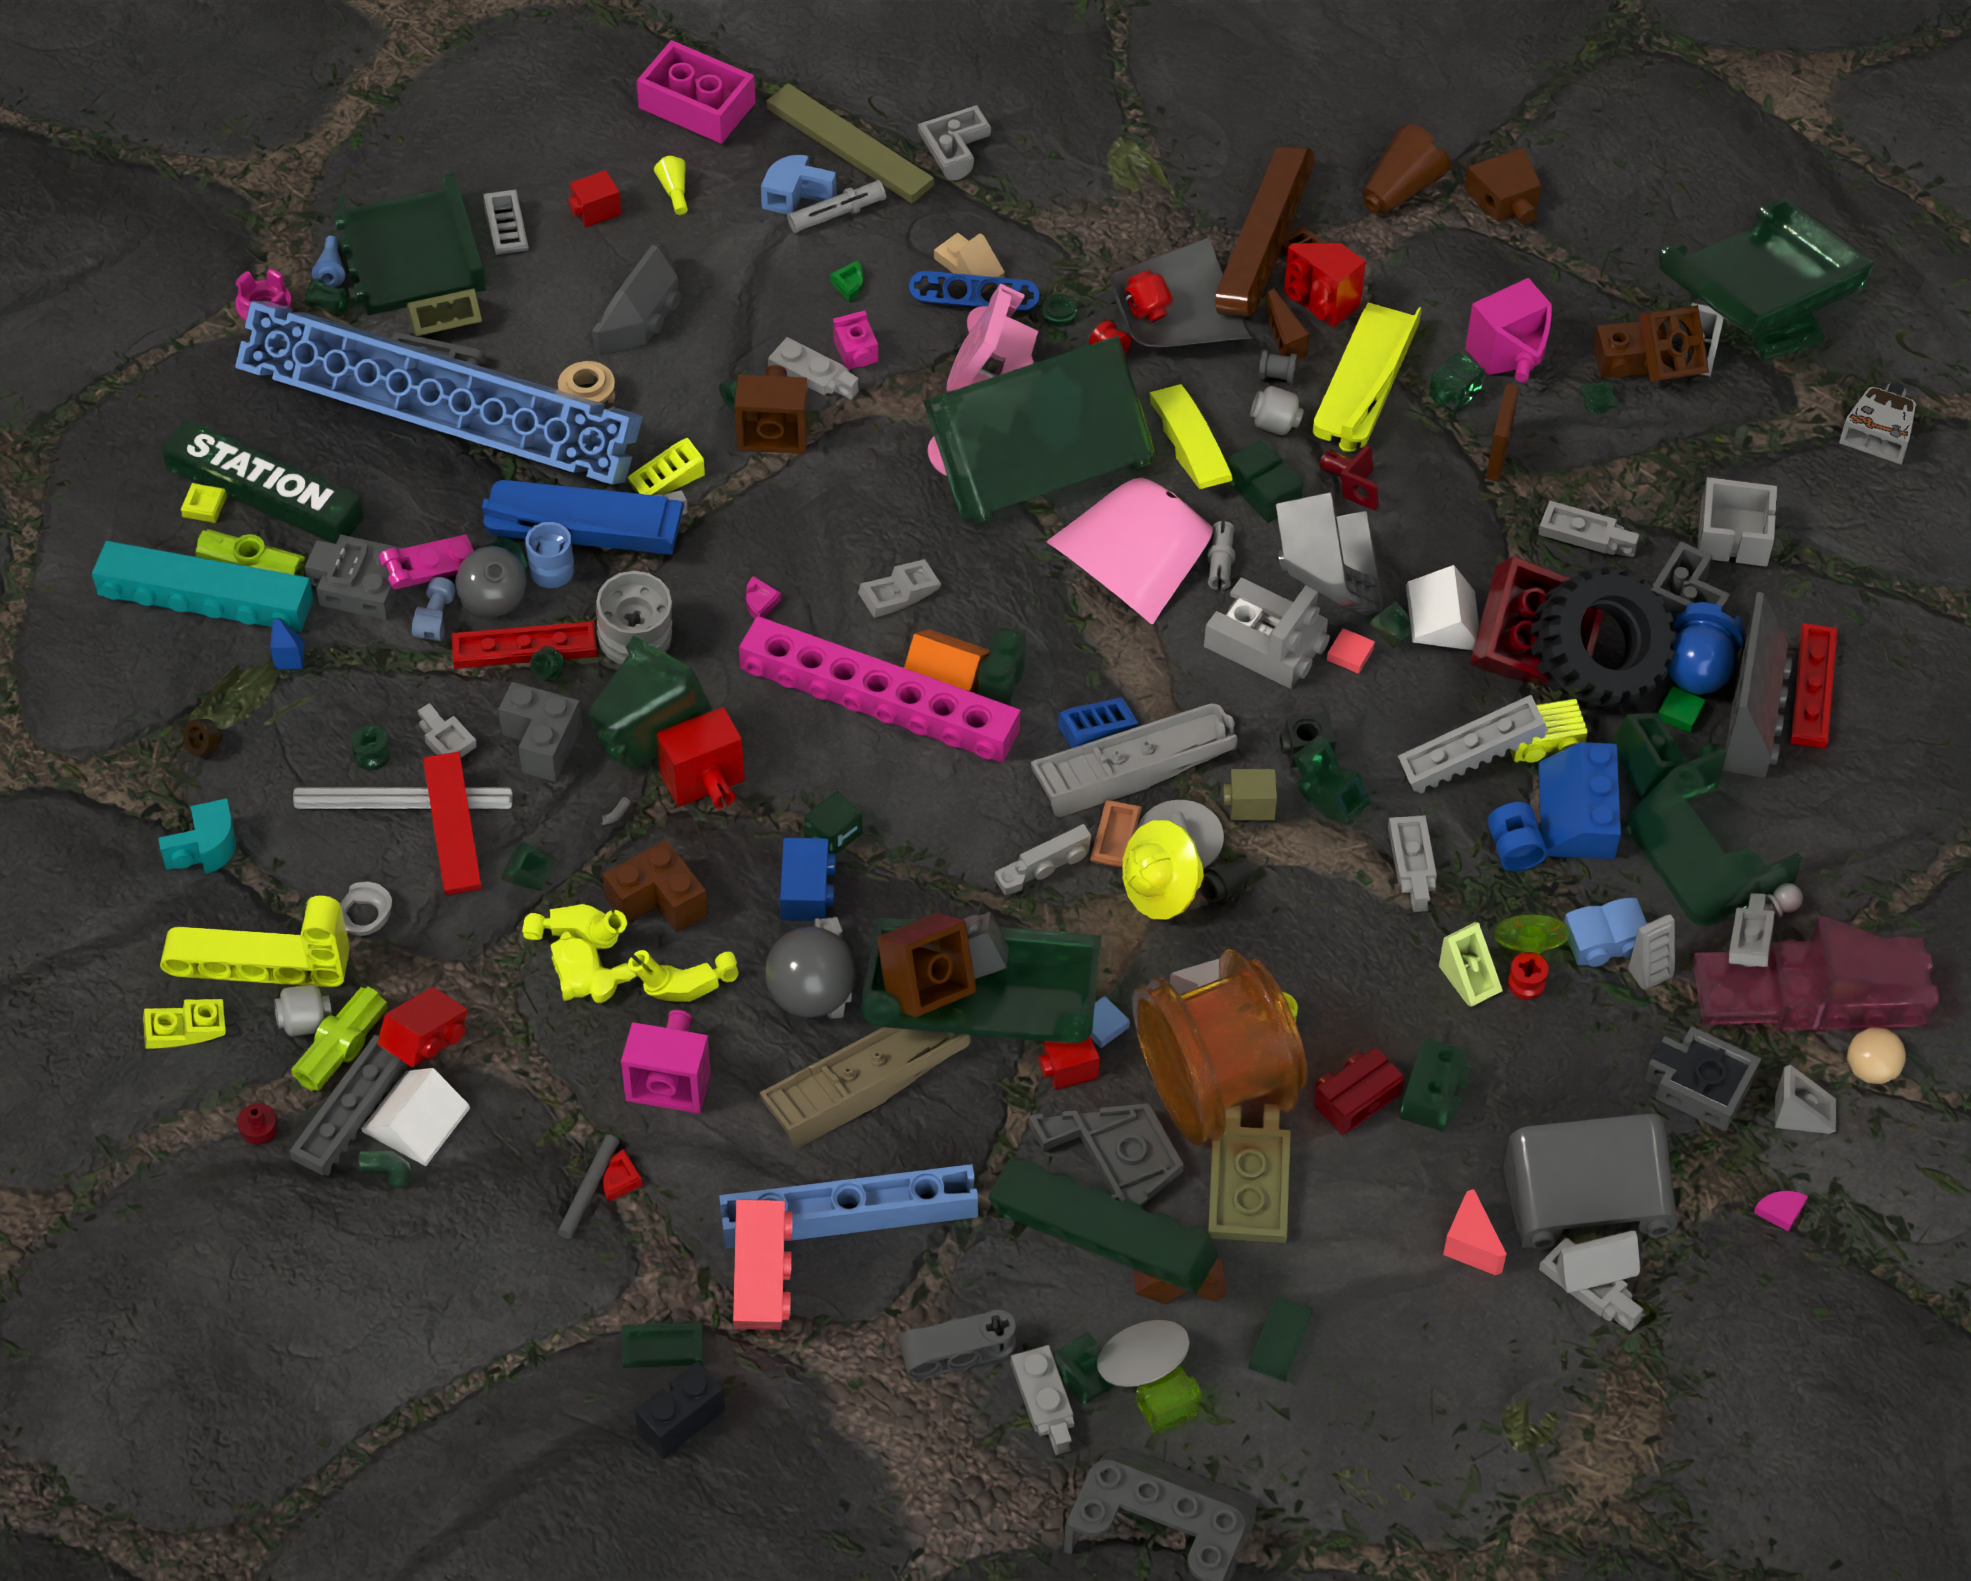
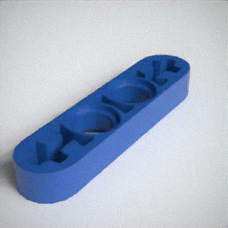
(974, 285)

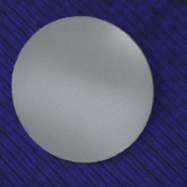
(1197, 821)
(1143, 1353)

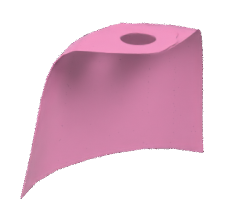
(1137, 543)

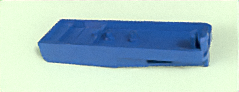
(590, 515)

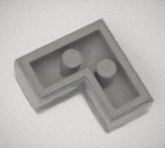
(948, 137)

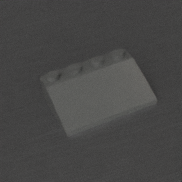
(1758, 694)

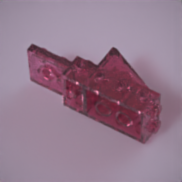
(1822, 983)

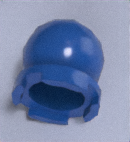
(1705, 648)

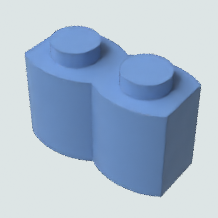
(1604, 931)

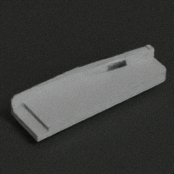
(1134, 759)

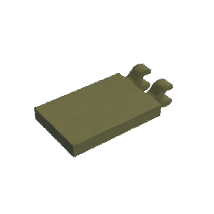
(1250, 1180)

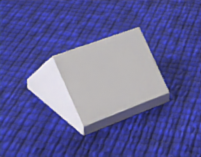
(1443, 610)
(417, 1115)

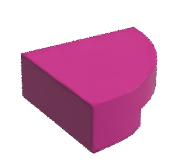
(761, 598)
(1781, 1208)

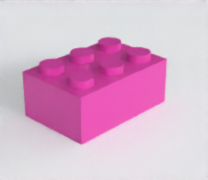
(696, 91)

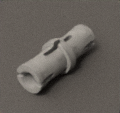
(1221, 555)

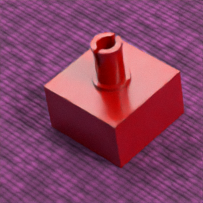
(701, 758)

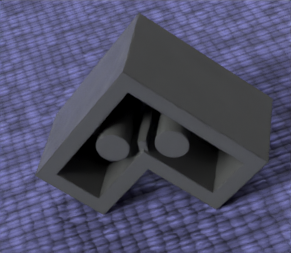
(1685, 581)
(545, 725)

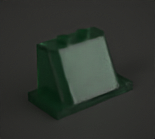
(642, 699)

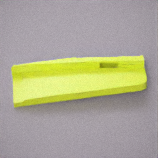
(1365, 374)

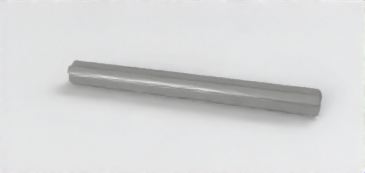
(393, 797)

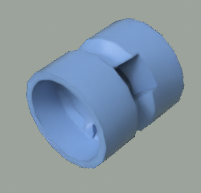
(550, 555)

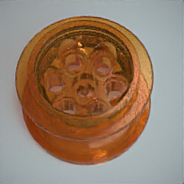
(1220, 1045)

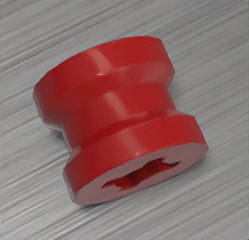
(1107, 330)
(1533, 983)

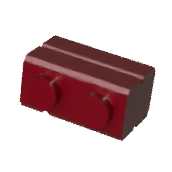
(1358, 1090)

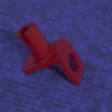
(1353, 474)

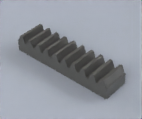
(347, 1108)

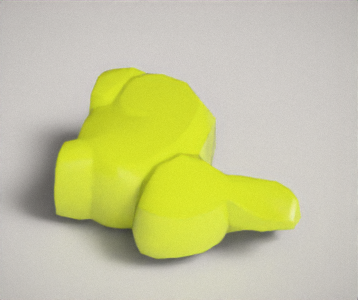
(582, 972)

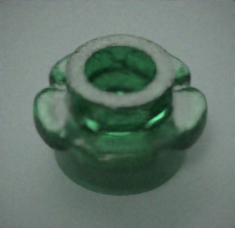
(540, 664)

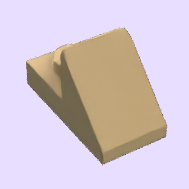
(969, 257)

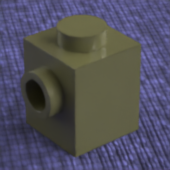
(1251, 794)

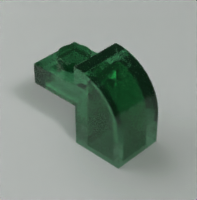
(1326, 786)

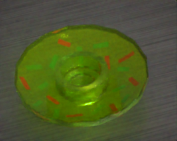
(1531, 933)

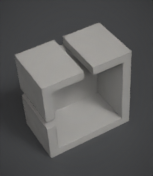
(1737, 521)

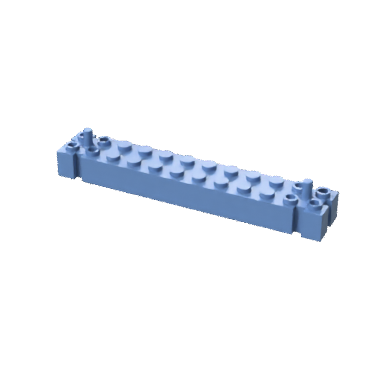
(439, 392)

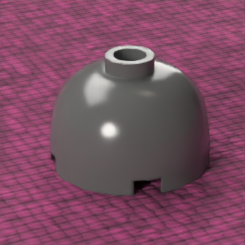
(491, 582)

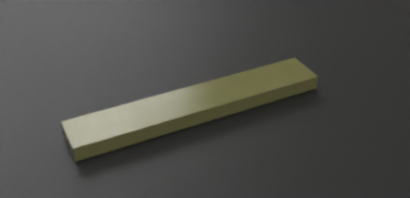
(850, 143)

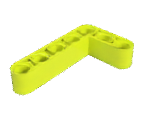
(313, 957)

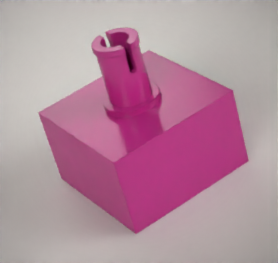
(667, 1065)

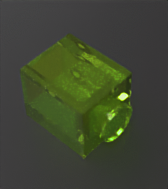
(1169, 1400)

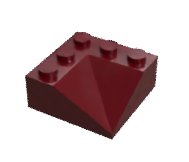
(1506, 623)

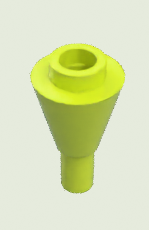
(671, 174)

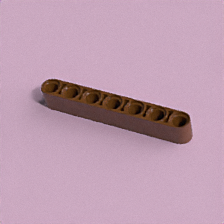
(1264, 231)

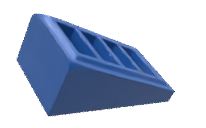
(1072, 718)

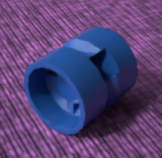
(1517, 836)

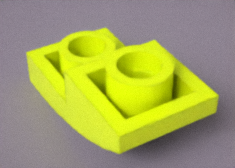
(192, 1024)

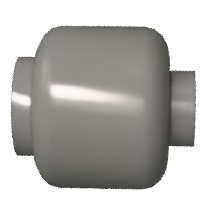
(1276, 410)
(301, 1009)

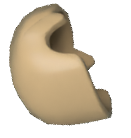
(1876, 1055)

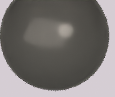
(810, 972)

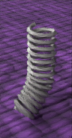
(615, 814)

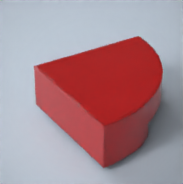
(620, 1176)

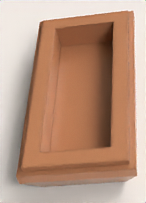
(1115, 830)

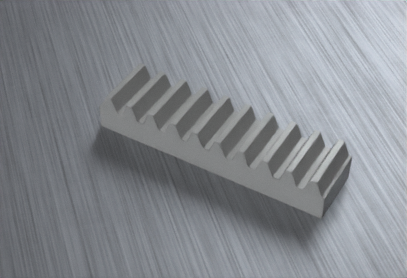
(1473, 744)

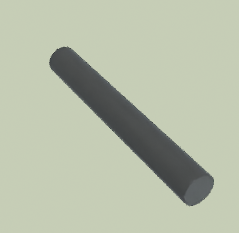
(588, 1187)

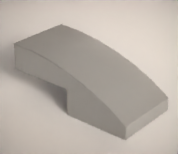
(905, 587)

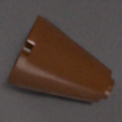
(1405, 169)

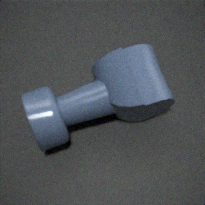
(429, 621)

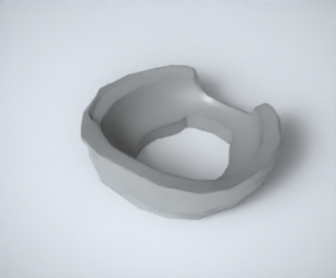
(371, 894)

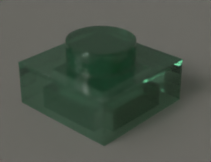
(1393, 625)

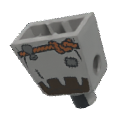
(1881, 423)

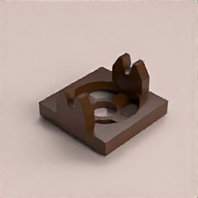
(1697, 360)

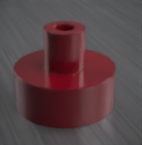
(257, 1123)

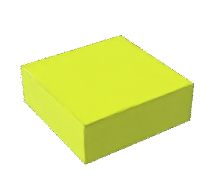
(203, 503)

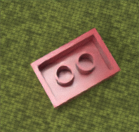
(761, 1264)

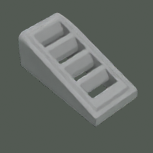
(502, 201)
(1654, 952)

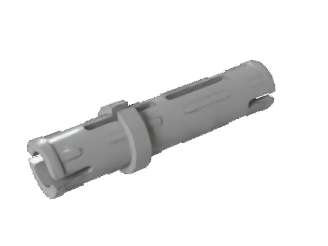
(871, 193)

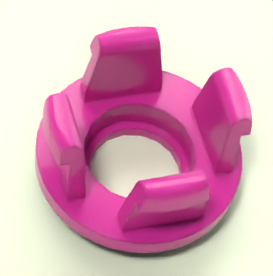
(269, 289)

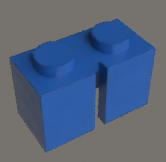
(805, 879)

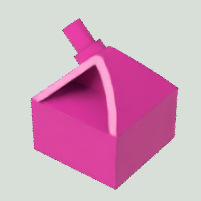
(1510, 330)

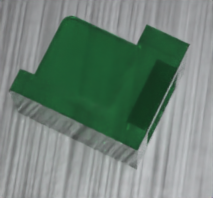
(1079, 1368)

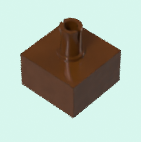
(772, 412)
(927, 963)

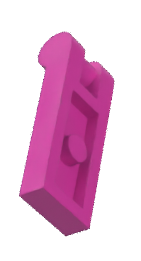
(425, 561)

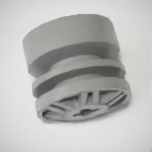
(633, 606)

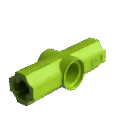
(248, 551)
(339, 1038)

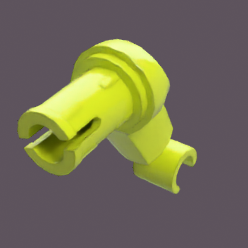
(581, 921)
(682, 985)

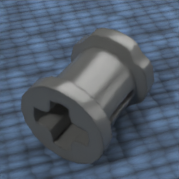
(1277, 366)

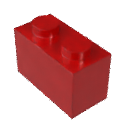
(422, 1026)

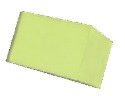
(1469, 965)

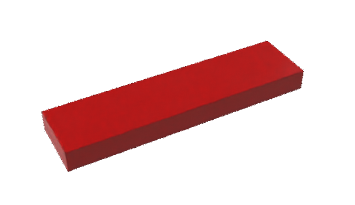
(520, 643)
(1813, 686)
(452, 823)

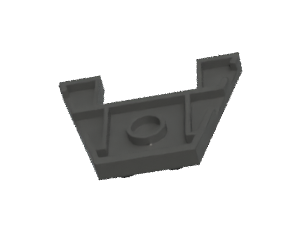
(1124, 1144)

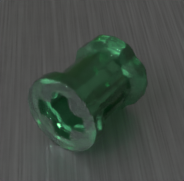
(327, 297)

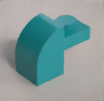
(210, 842)

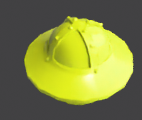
(1161, 869)

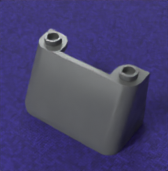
(1589, 1177)

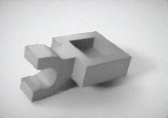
(446, 735)

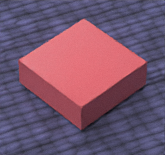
(1350, 650)

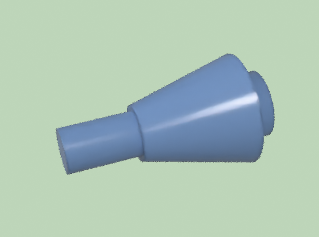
(329, 265)

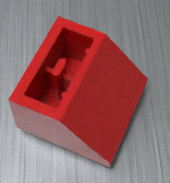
(1325, 279)

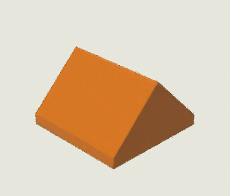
(946, 659)

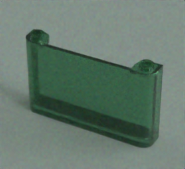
(1771, 270)
(1040, 428)
(1039, 996)

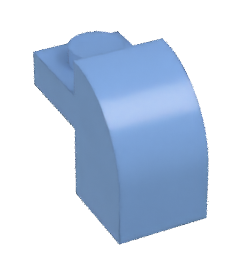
(792, 179)

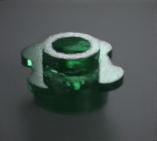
(1598, 397)

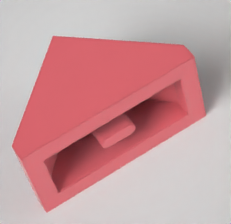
(1474, 1238)

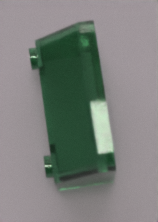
(1687, 856)

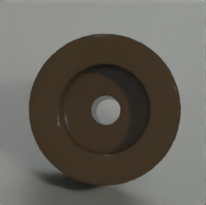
(201, 737)

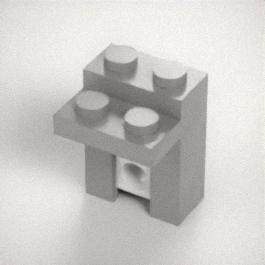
(1269, 632)

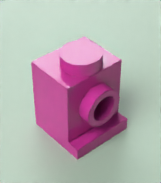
(855, 340)

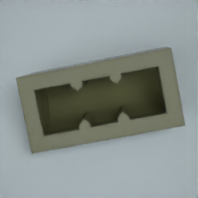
(444, 312)

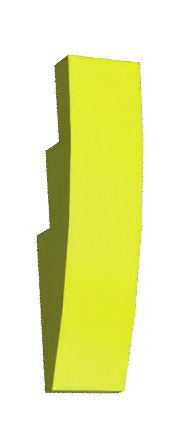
(1191, 436)

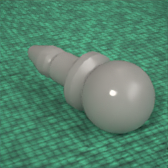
(1785, 899)

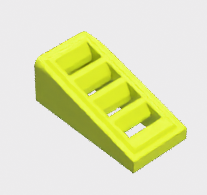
(673, 456)

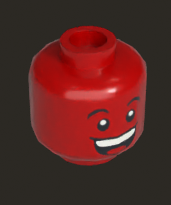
(1148, 296)

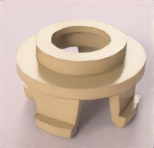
(584, 373)

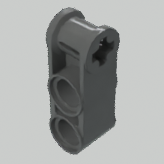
(957, 1344)

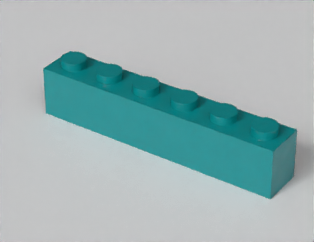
(202, 586)

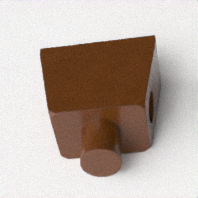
(1505, 186)

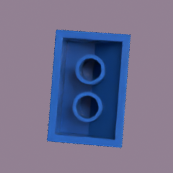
(1580, 801)

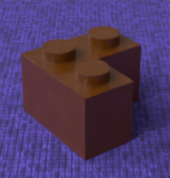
(656, 880)

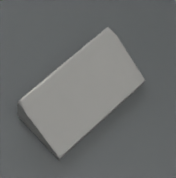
(1599, 1262)

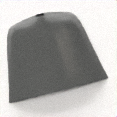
(1192, 317)

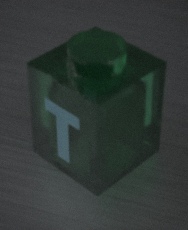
(834, 820)

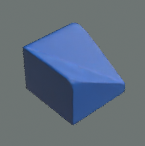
(286, 647)

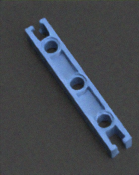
(879, 1202)

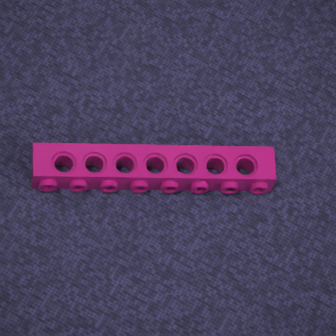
(853, 681)

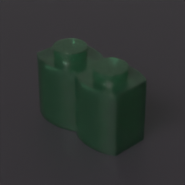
(1003, 666)

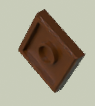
(1502, 432)

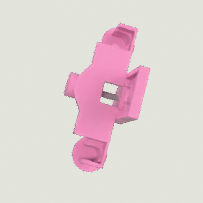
(990, 335)

